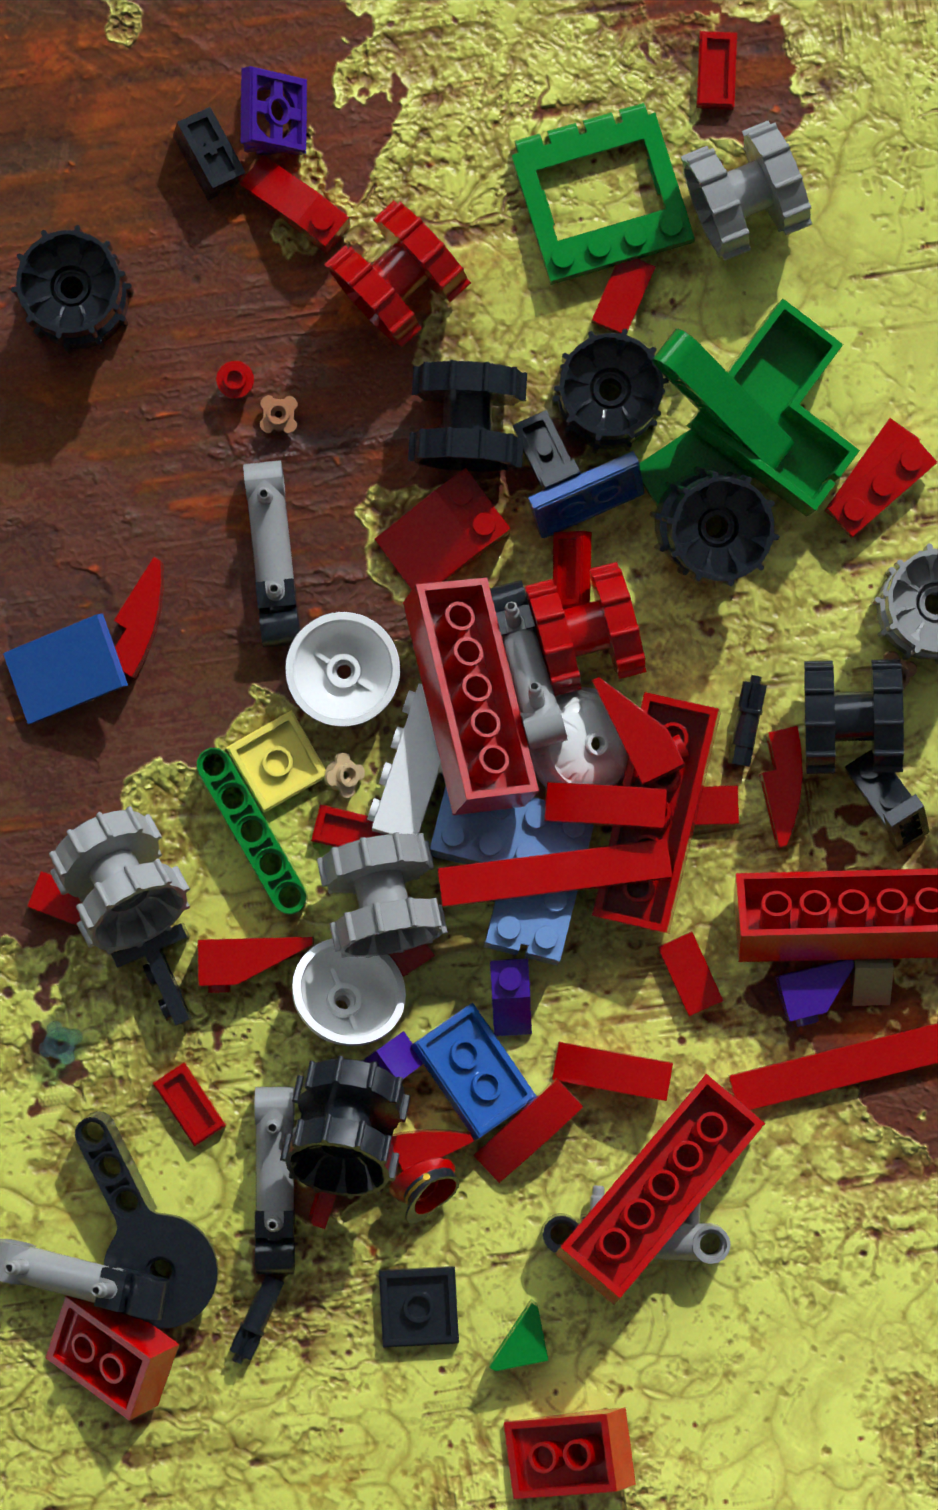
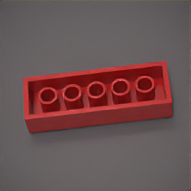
(470, 696)
(654, 902)
(836, 915)
(659, 1189)

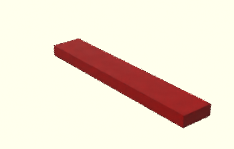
(554, 873)
(836, 1067)

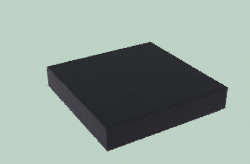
(418, 1306)

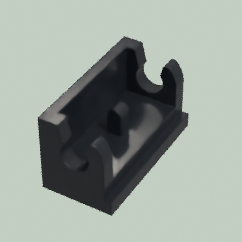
(208, 152)

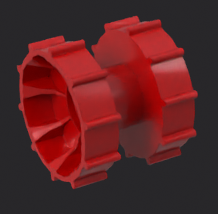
(410, 262)
(587, 628)

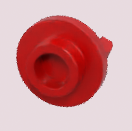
(235, 379)

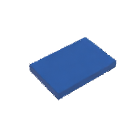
(587, 495)
(65, 669)
(473, 1071)

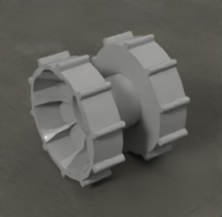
(765, 183)
(903, 609)
(118, 880)
(386, 915)

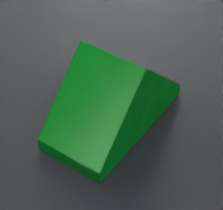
(523, 1342)

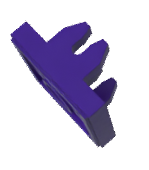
(296, 91)

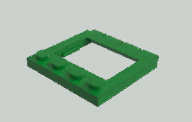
(616, 242)

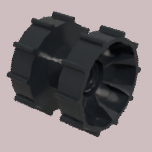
(65, 259)
(617, 361)
(468, 399)
(744, 533)
(854, 716)
(345, 1127)

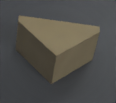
(871, 982)

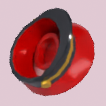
(425, 1187)

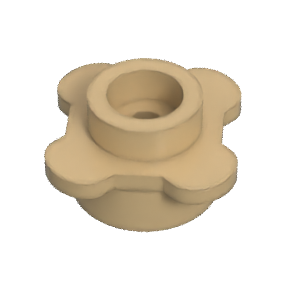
(335, 771)

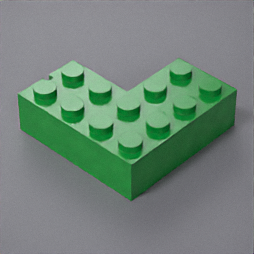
(778, 372)

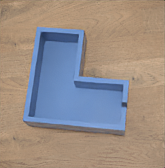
(508, 834)

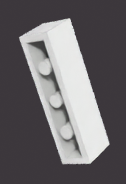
(412, 774)

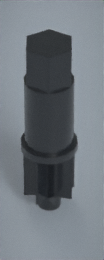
(747, 721)
(256, 1319)

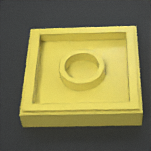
(277, 761)

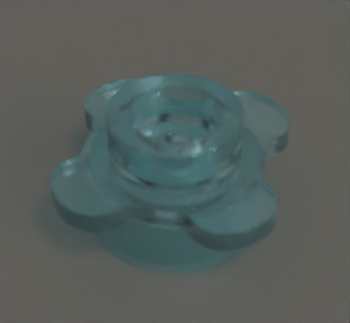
(63, 1053)

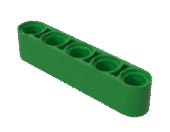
(721, 398)
(239, 817)

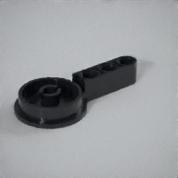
(146, 1234)

